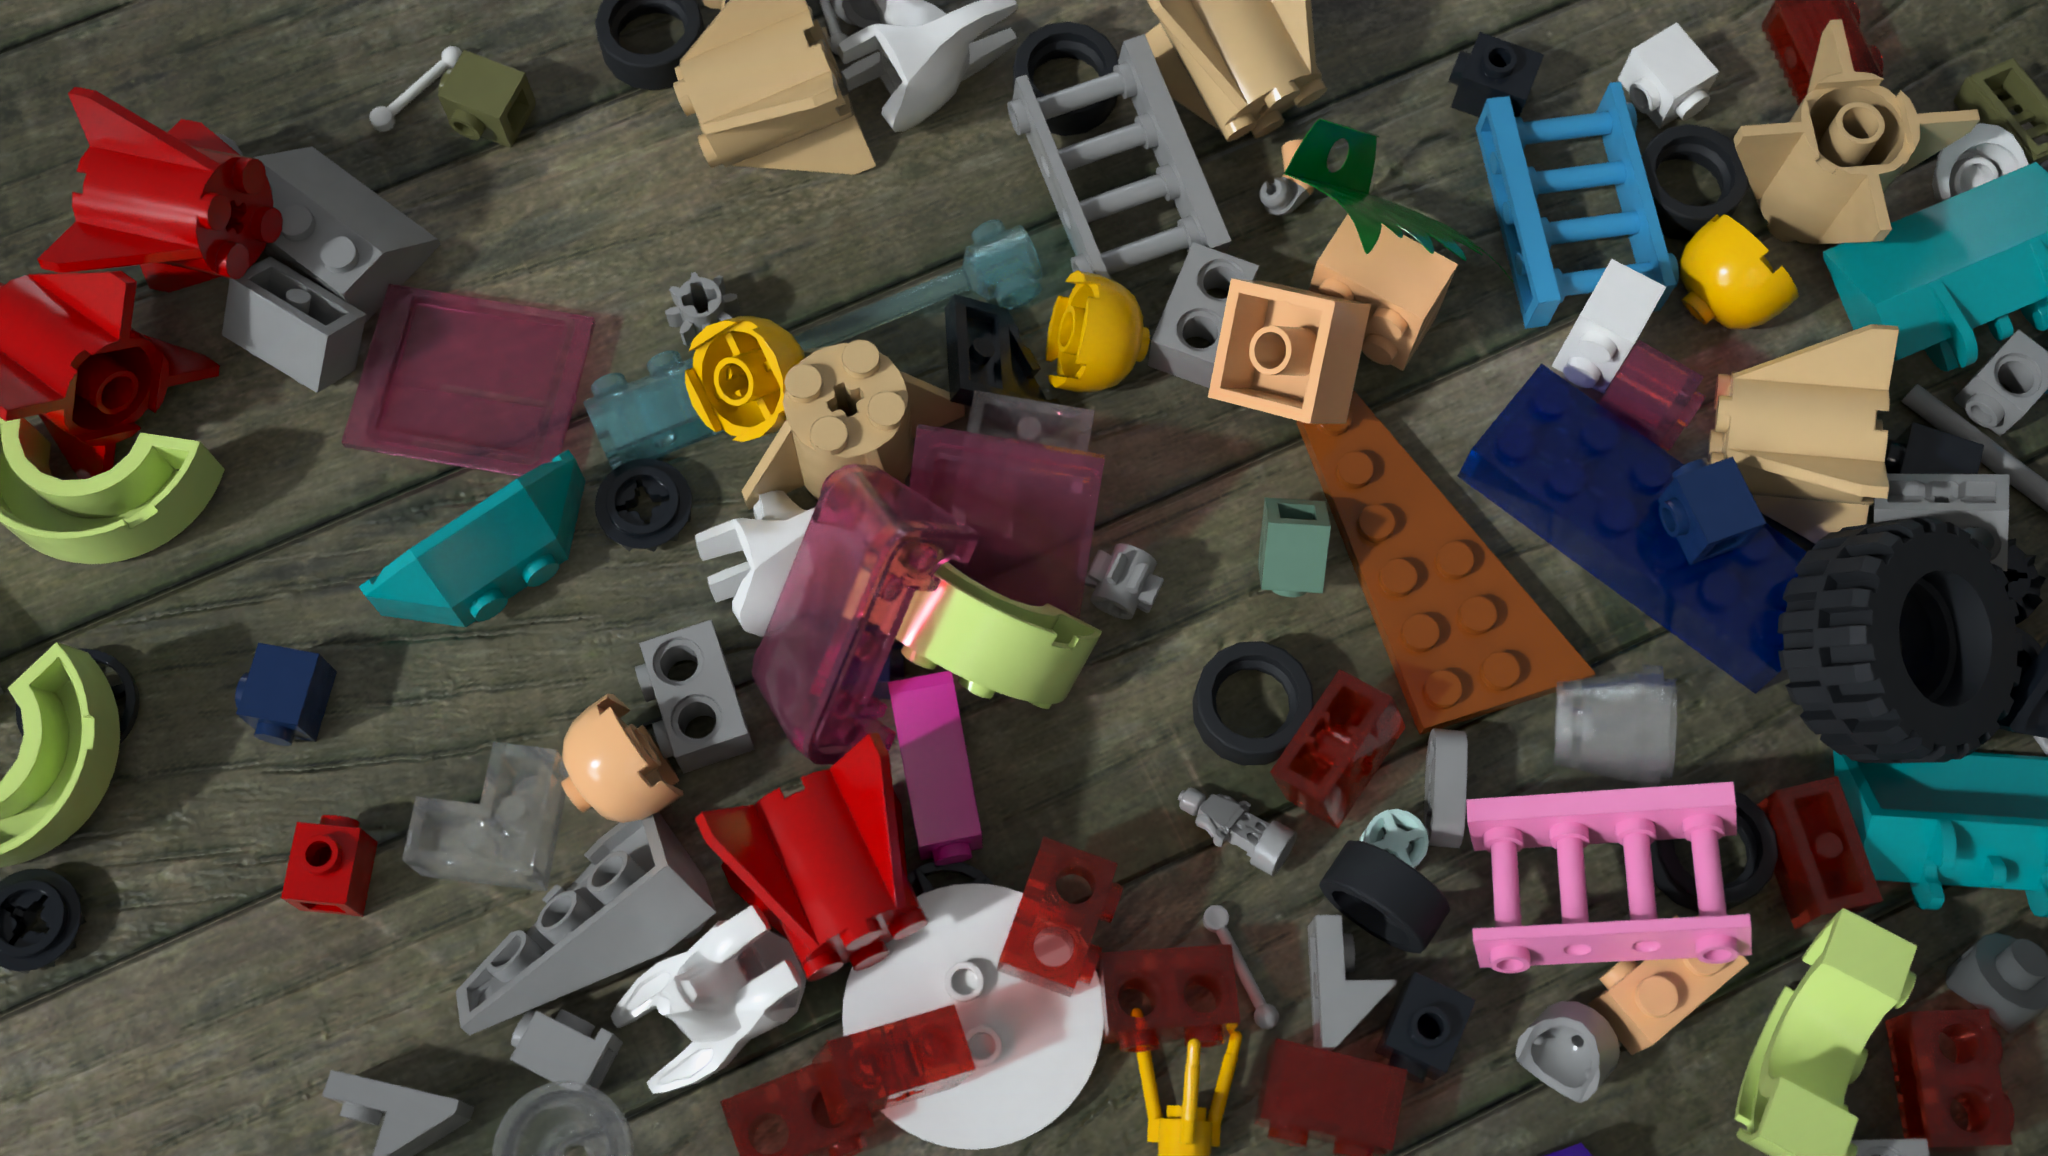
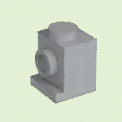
(563, 1048)

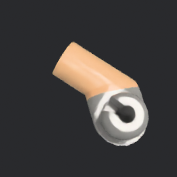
(1285, 192)

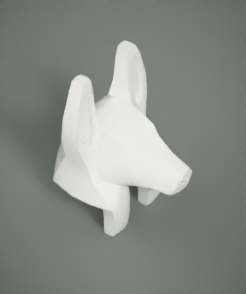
(924, 53)
(770, 549)
(719, 995)

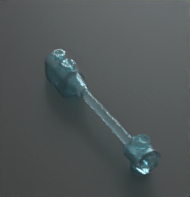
(656, 412)

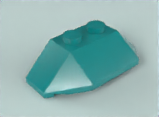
(487, 552)

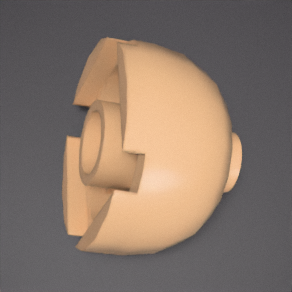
(616, 765)

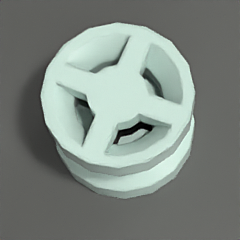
(1404, 835)

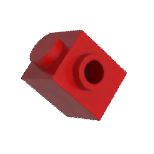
(330, 867)

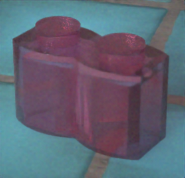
(1654, 395)

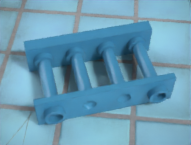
(1530, 237)

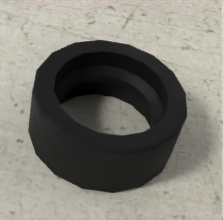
(1074, 42)
(641, 70)
(1707, 149)
(1266, 659)
(1761, 857)
(1385, 896)

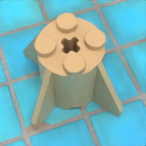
(1237, 60)
(770, 92)
(1840, 151)
(844, 410)
(1811, 430)

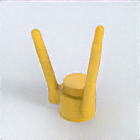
(1185, 1126)

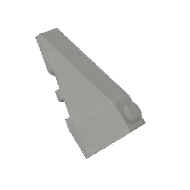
(619, 912)

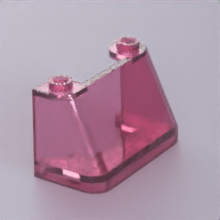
(845, 604)

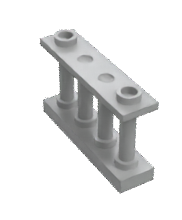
(1155, 127)

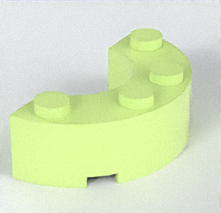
(112, 514)
(995, 640)
(63, 756)
(1818, 1040)

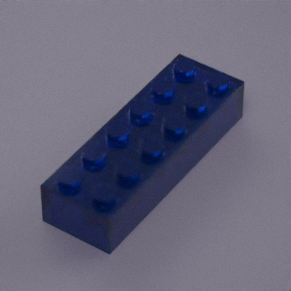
(1594, 496)

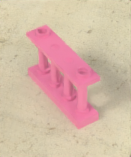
(1597, 817)

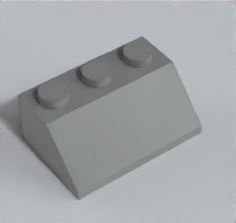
(341, 230)

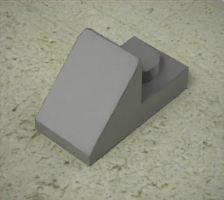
(1337, 1002)
(411, 1118)

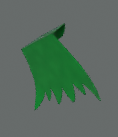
(1352, 185)

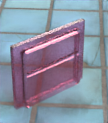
(468, 381)
(1027, 504)

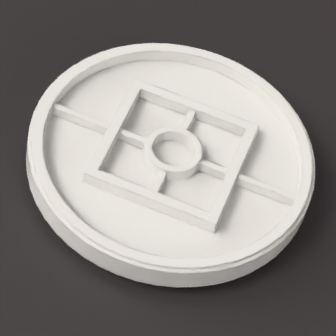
(1025, 1040)

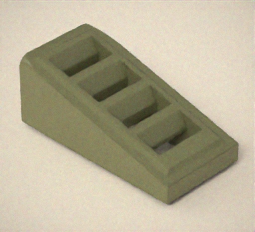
(2018, 93)

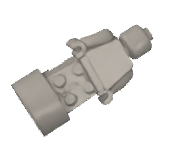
(1231, 822)

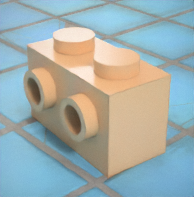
(1654, 995)

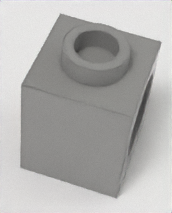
(2018, 365)

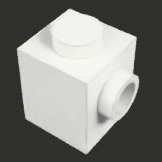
(1668, 76)

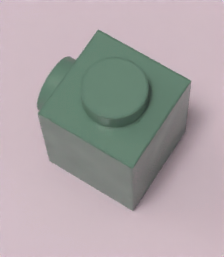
(1293, 546)

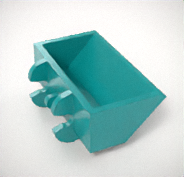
(1953, 269)
(1953, 823)

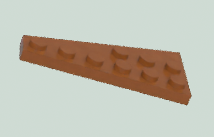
(1441, 599)

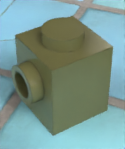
(486, 99)

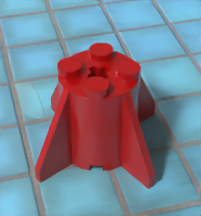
(162, 201)
(82, 363)
(825, 862)

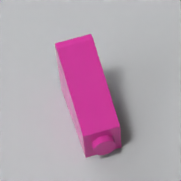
(936, 767)

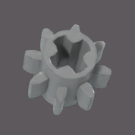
(700, 294)
(1123, 581)

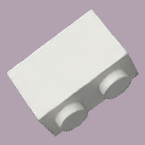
(1608, 327)

